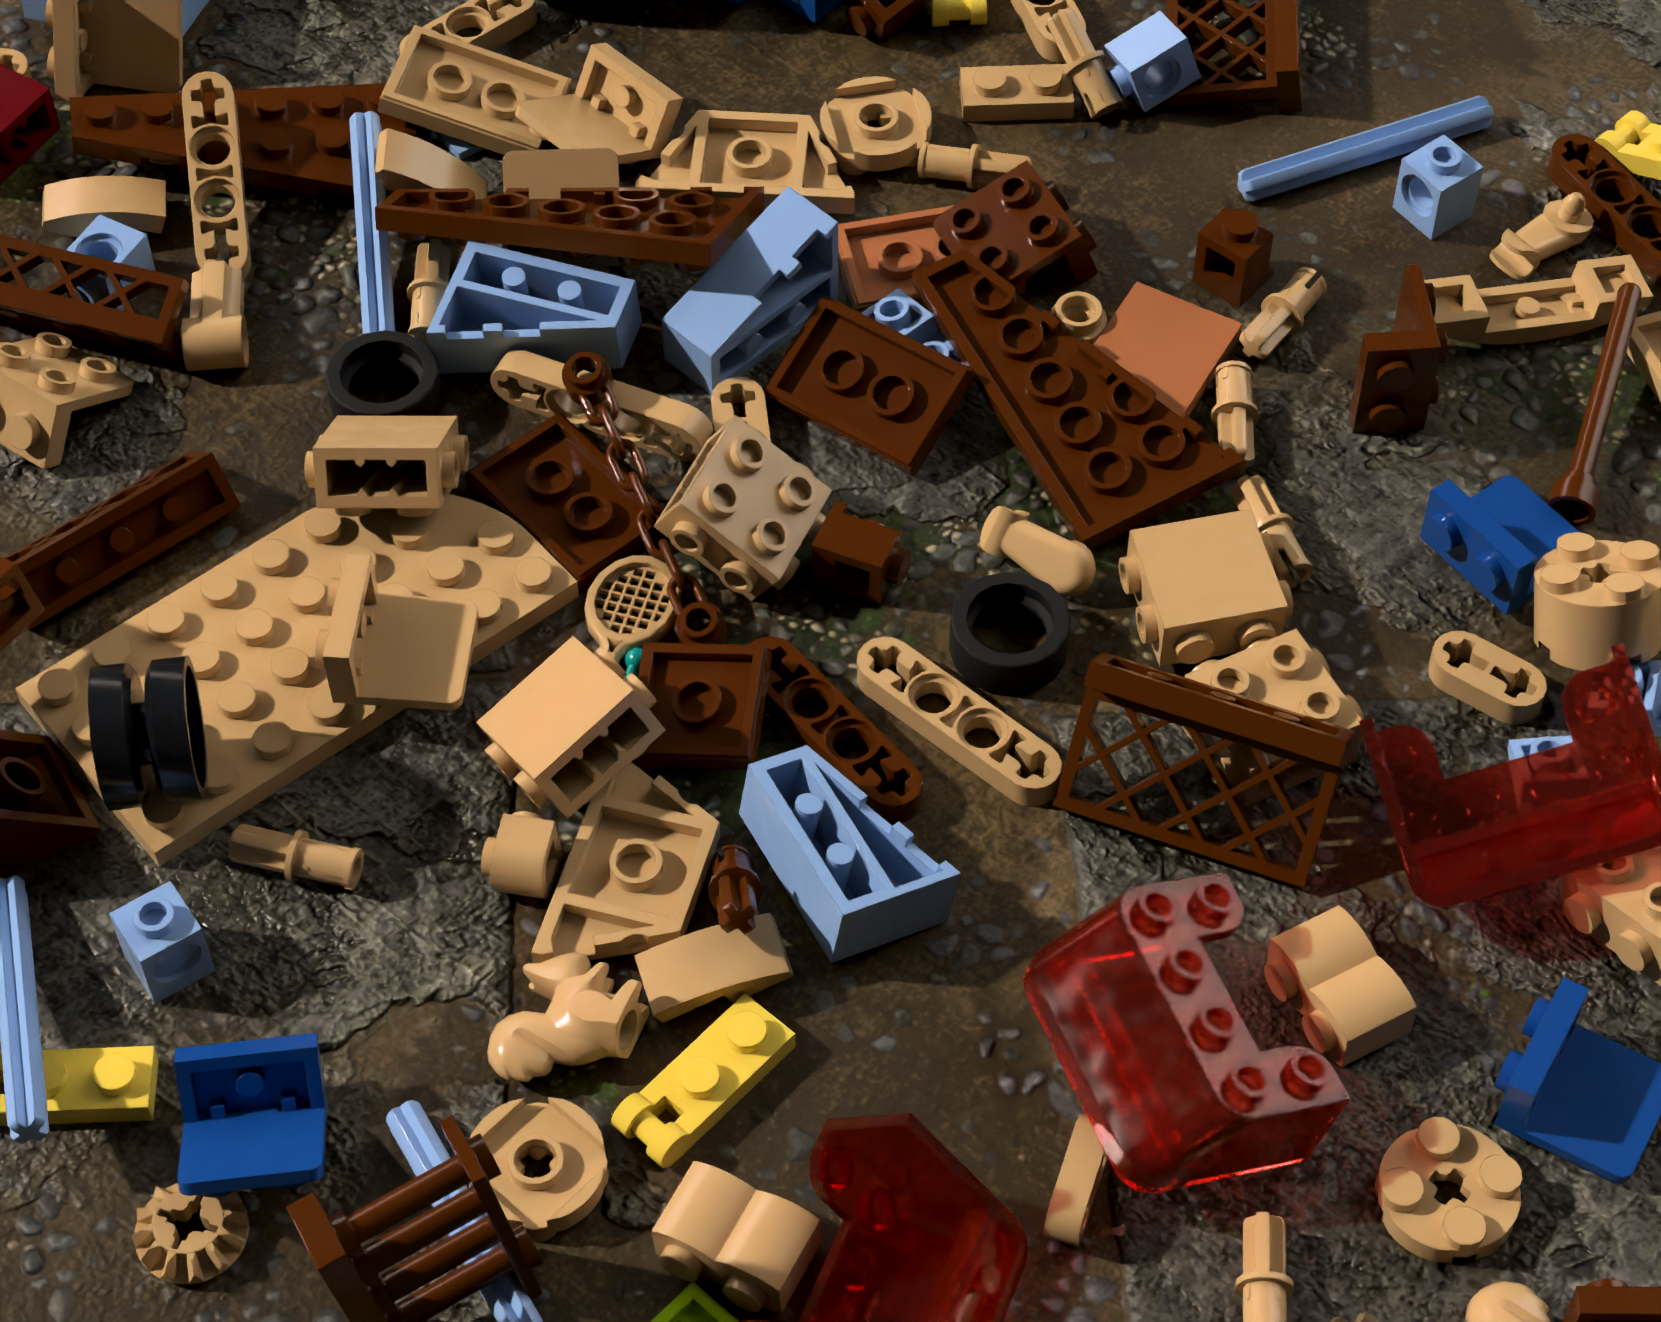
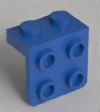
(1493, 536)
(1579, 1090)
(251, 1115)

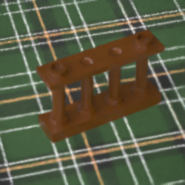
(354, 1269)

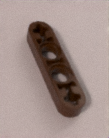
(1587, 168)
(839, 723)

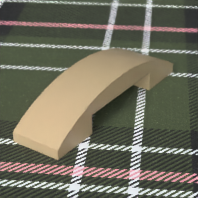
(1535, 309)

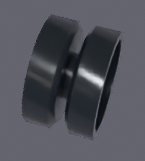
(147, 733)

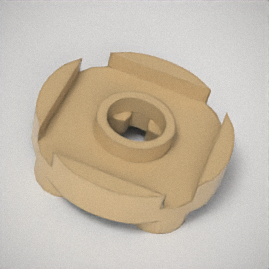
(862, 148)
(1459, 1155)
(575, 1174)

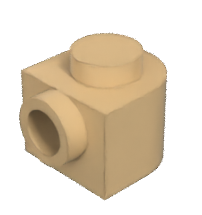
(523, 855)

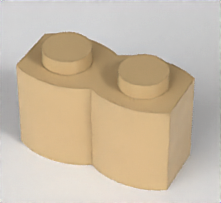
(1340, 986)
(736, 1238)

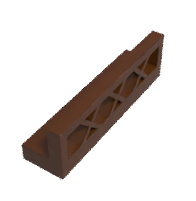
(84, 320)
(125, 531)

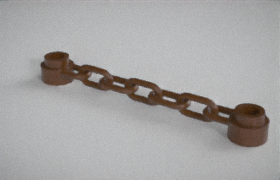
(594, 391)

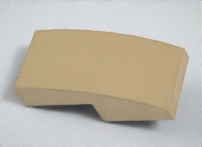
(417, 164)
(130, 200)
(712, 965)

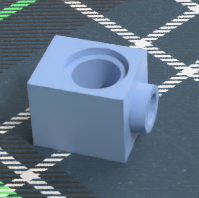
(1151, 62)
(1437, 187)
(115, 243)
(162, 942)

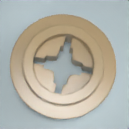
(202, 1253)

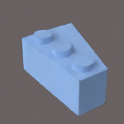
(755, 293)
(533, 305)
(839, 858)

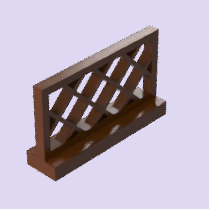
(1279, 42)
(1215, 713)

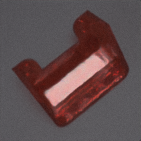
(1529, 814)
(1164, 1049)
(914, 1230)

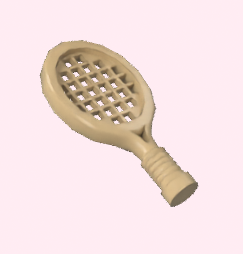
(626, 569)

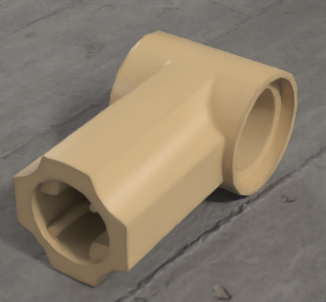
(217, 329)

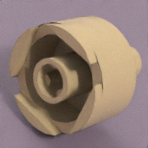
(1597, 597)

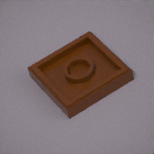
(706, 702)

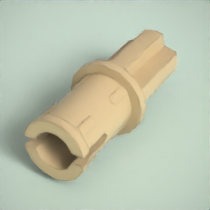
(1084, 64)
(965, 164)
(429, 285)
(1282, 313)
(1234, 410)
(1255, 495)
(296, 856)
(1264, 1269)

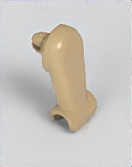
(1553, 231)
(1043, 554)

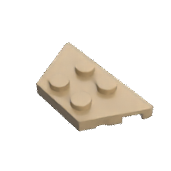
(752, 151)
(629, 871)

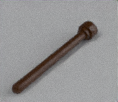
(1576, 492)

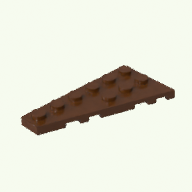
(287, 135)
(585, 222)
(1075, 415)

